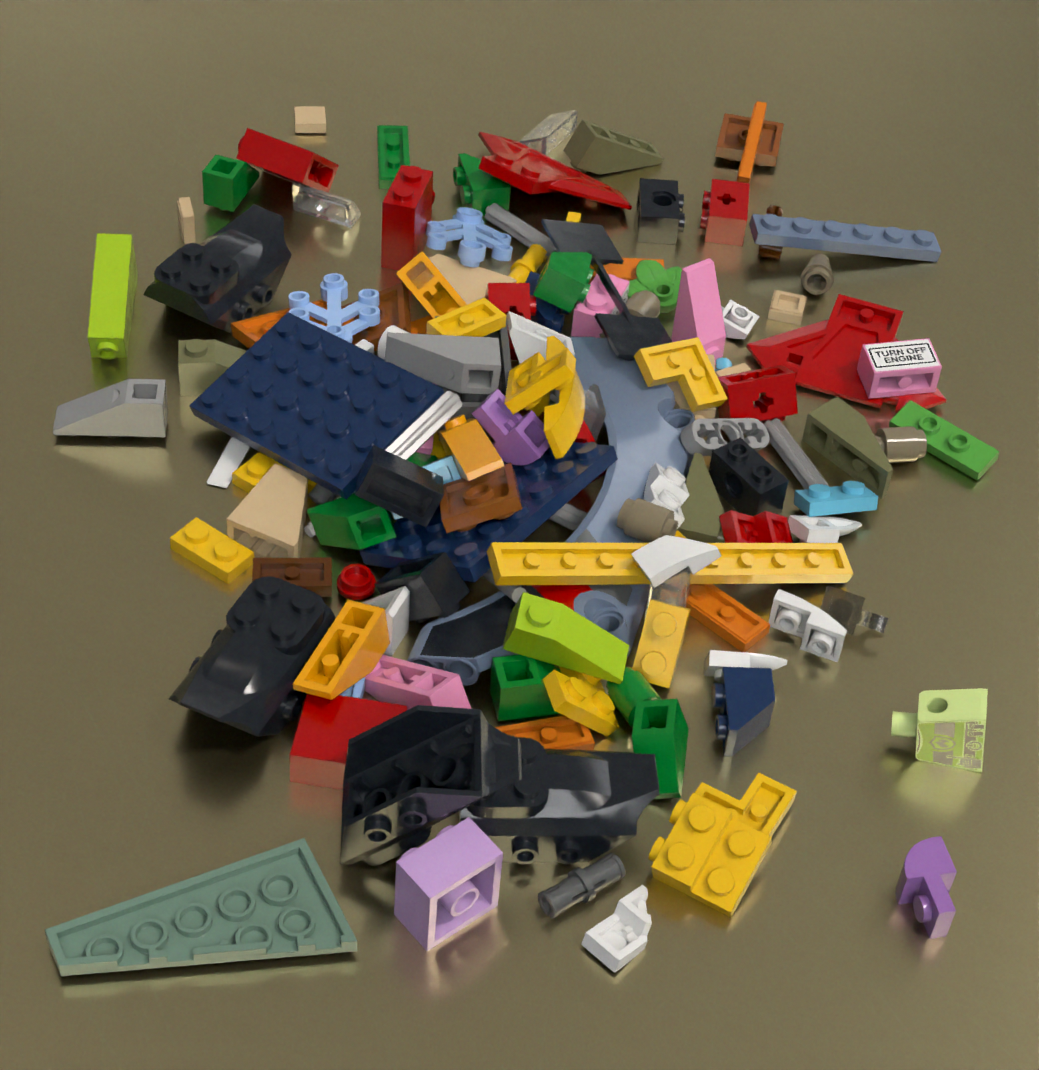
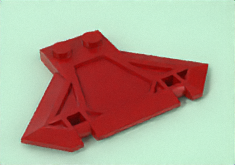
(542, 174)
(829, 352)

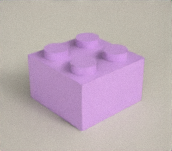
(447, 883)

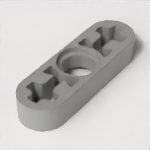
(693, 434)

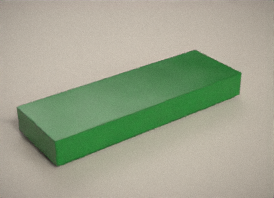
(392, 152)

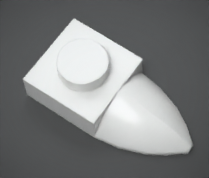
(820, 528)
(717, 660)

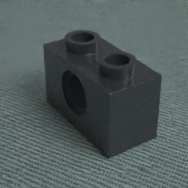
(659, 211)
(747, 479)

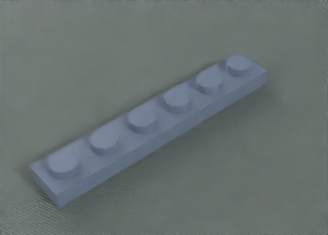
(844, 237)

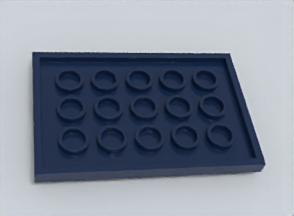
(314, 402)
(542, 489)

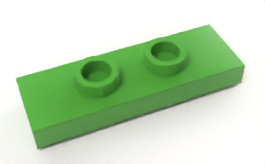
(948, 440)

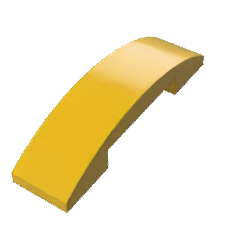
(563, 419)

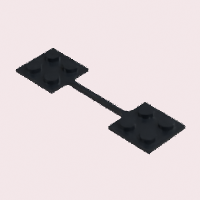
(623, 331)

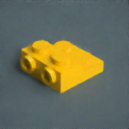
(708, 854)

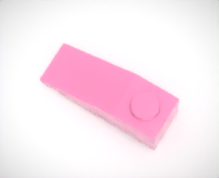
(700, 308)
(415, 684)

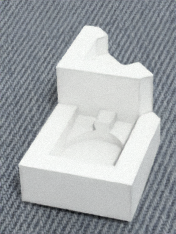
(672, 554)
(621, 934)

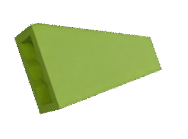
(112, 296)

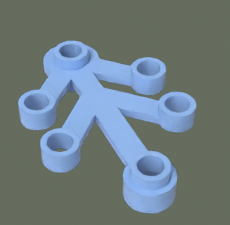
(475, 236)
(334, 291)

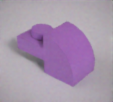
(515, 437)
(927, 884)

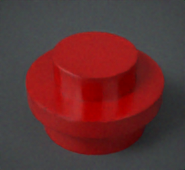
(356, 582)

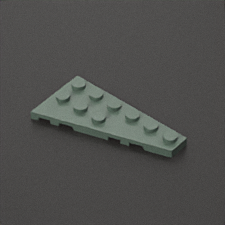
(239, 912)

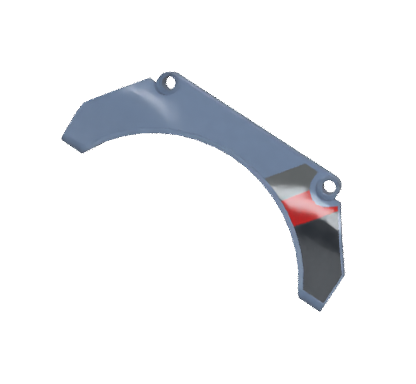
(643, 432)

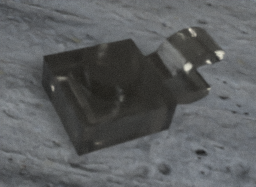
(848, 611)

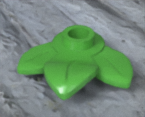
(661, 282)

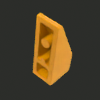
(430, 286)
(469, 447)
(346, 651)

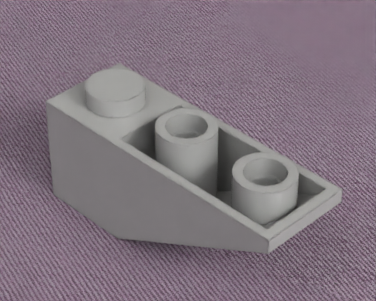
(449, 361)
(121, 409)

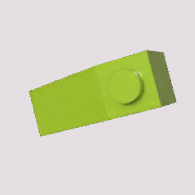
(564, 638)

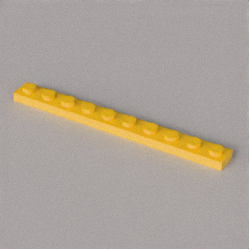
(613, 564)

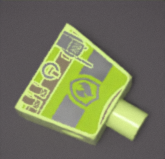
(947, 727)

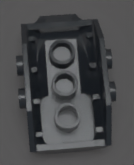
(227, 273)
(257, 657)
(417, 774)
(567, 804)

